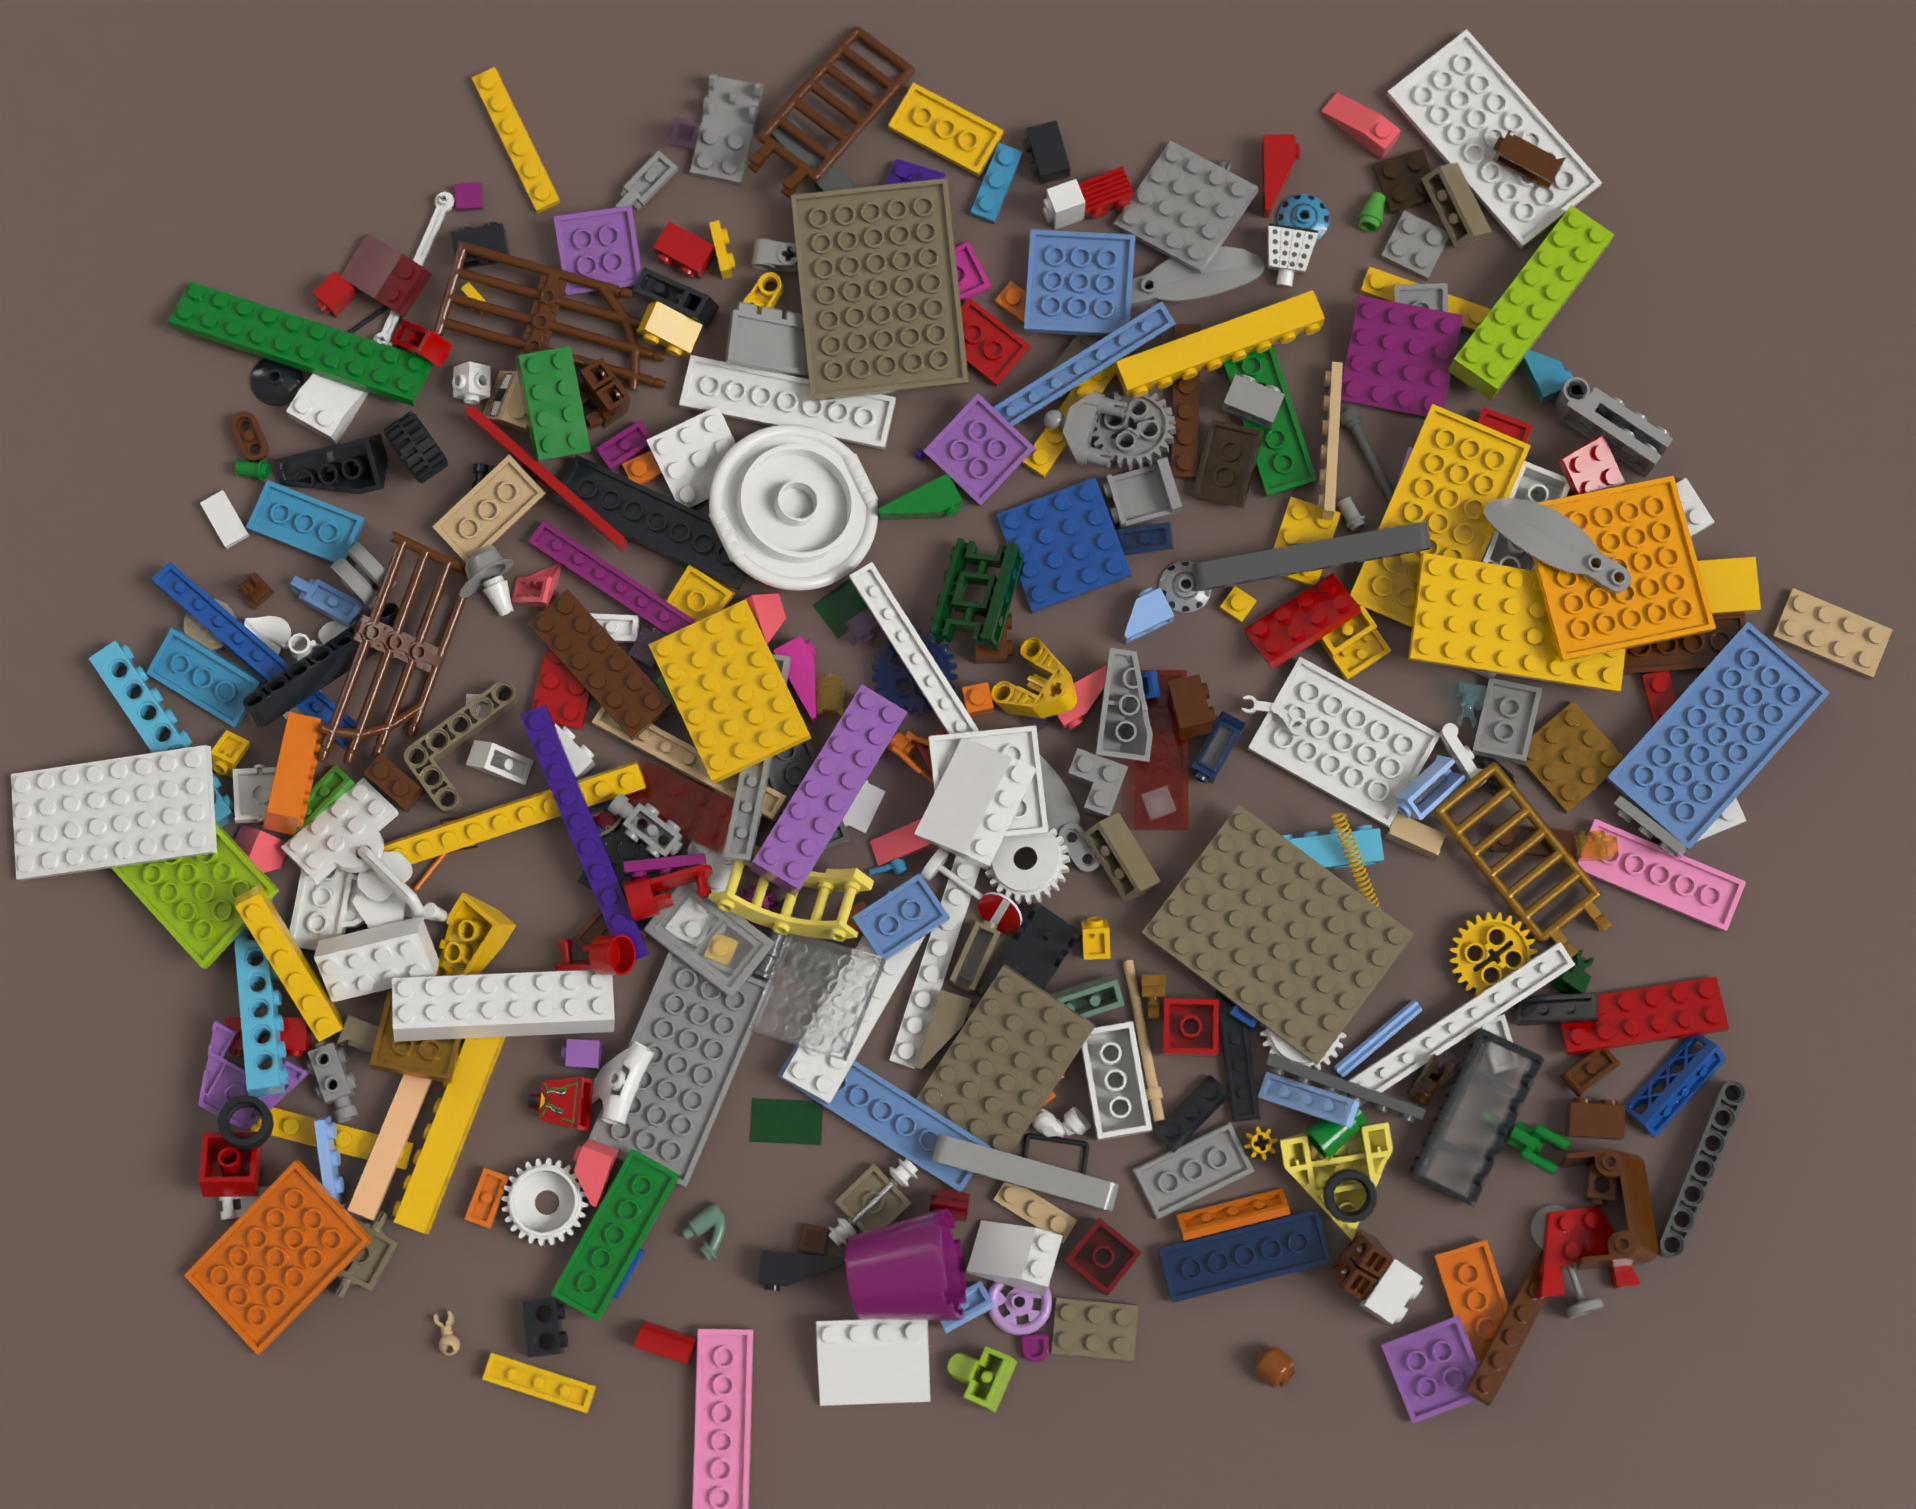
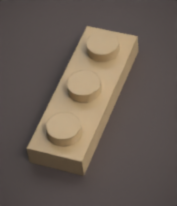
(1035, 1210)

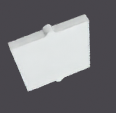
(864, 807)

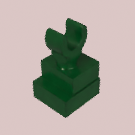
(1574, 979)

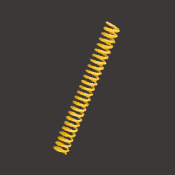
(1355, 858)

